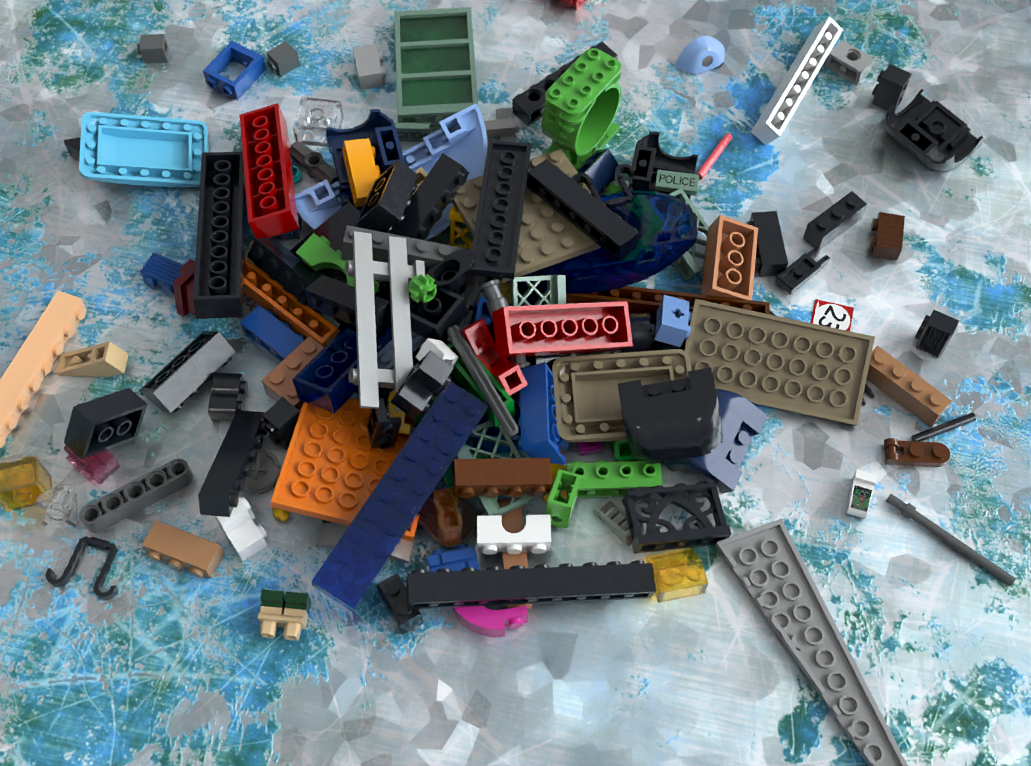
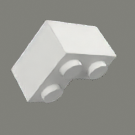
(242, 531)

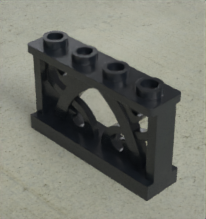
(677, 495)

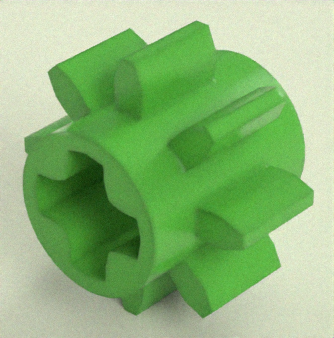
(422, 288)

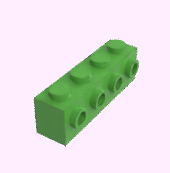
(614, 478)

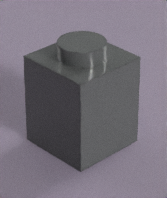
(153, 48)
(283, 58)

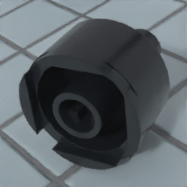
(641, 332)

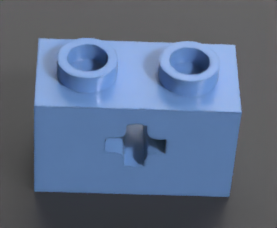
(673, 321)

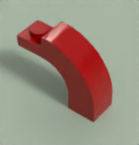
(482, 344)

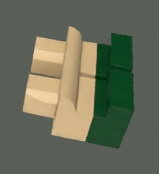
(283, 611)

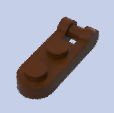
(916, 453)

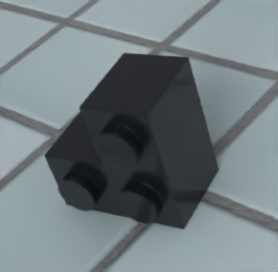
(421, 384)

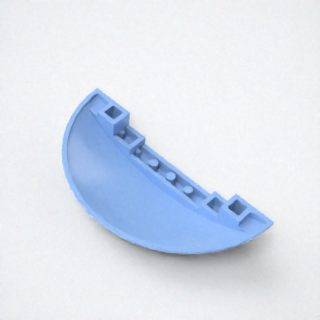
(460, 138)

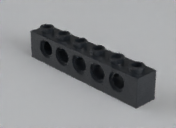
(531, 103)

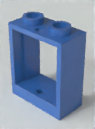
(234, 52)

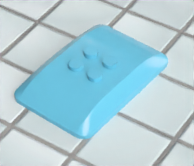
(142, 149)

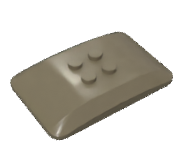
(589, 394)

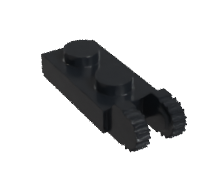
(801, 271)

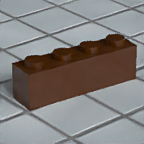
(501, 477)

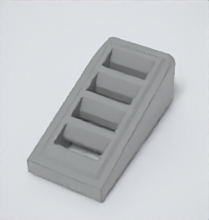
(623, 532)

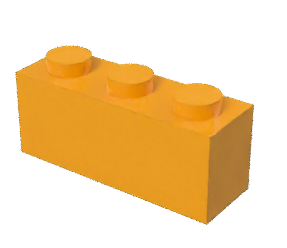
(360, 168)

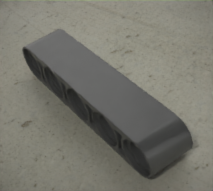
(125, 494)

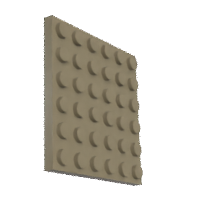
(544, 233)

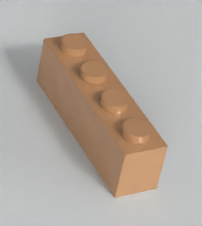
(906, 387)

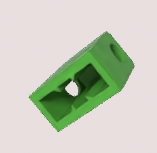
(561, 508)

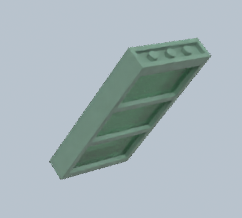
(434, 64)

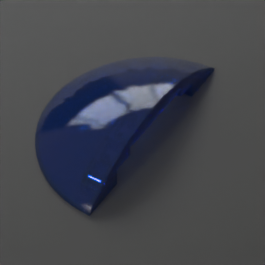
(665, 234)

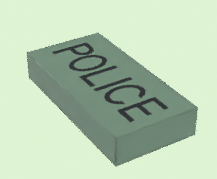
(412, 131)
(671, 181)

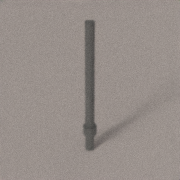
(909, 511)

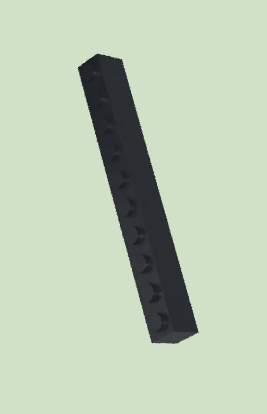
(529, 585)

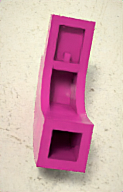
(491, 622)

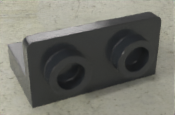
(382, 428)

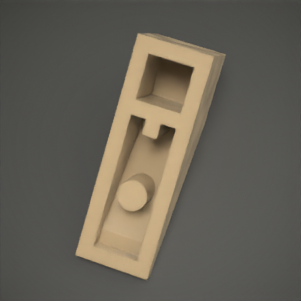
(93, 361)

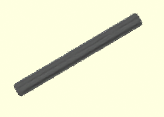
(482, 381)

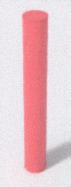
(714, 155)

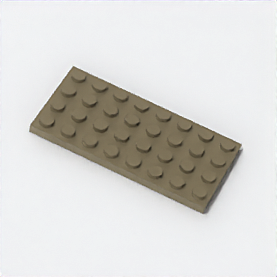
(781, 360)

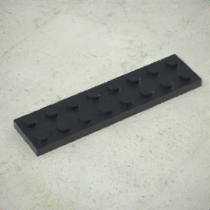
(500, 209)

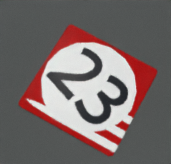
(832, 315)

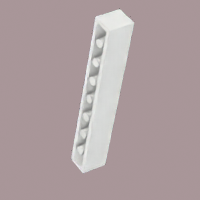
(797, 81)

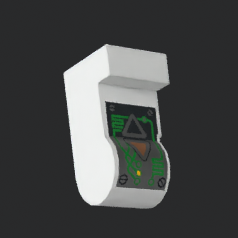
(860, 493)

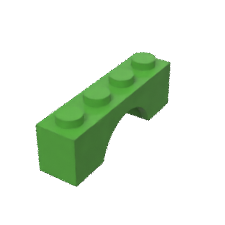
(319, 255)

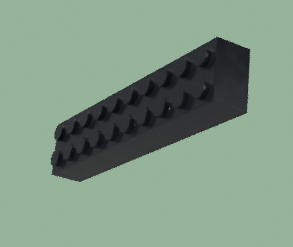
(220, 237)

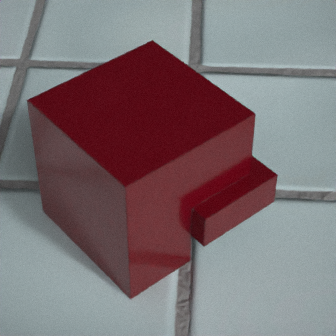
(184, 289)

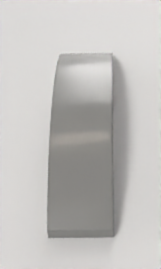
(332, 532)

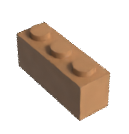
(182, 550)

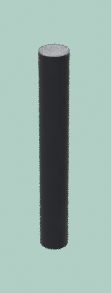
(945, 427)

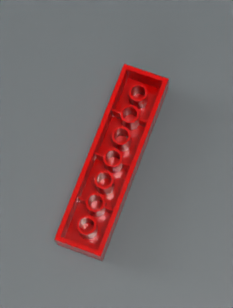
(268, 172)

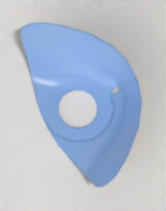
(692, 55)

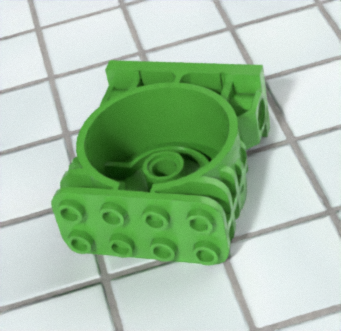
(583, 106)

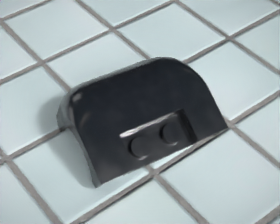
(932, 133)
(650, 158)
(671, 417)

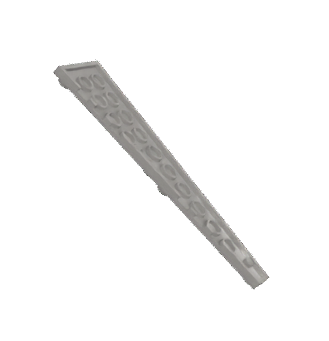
(791, 603)

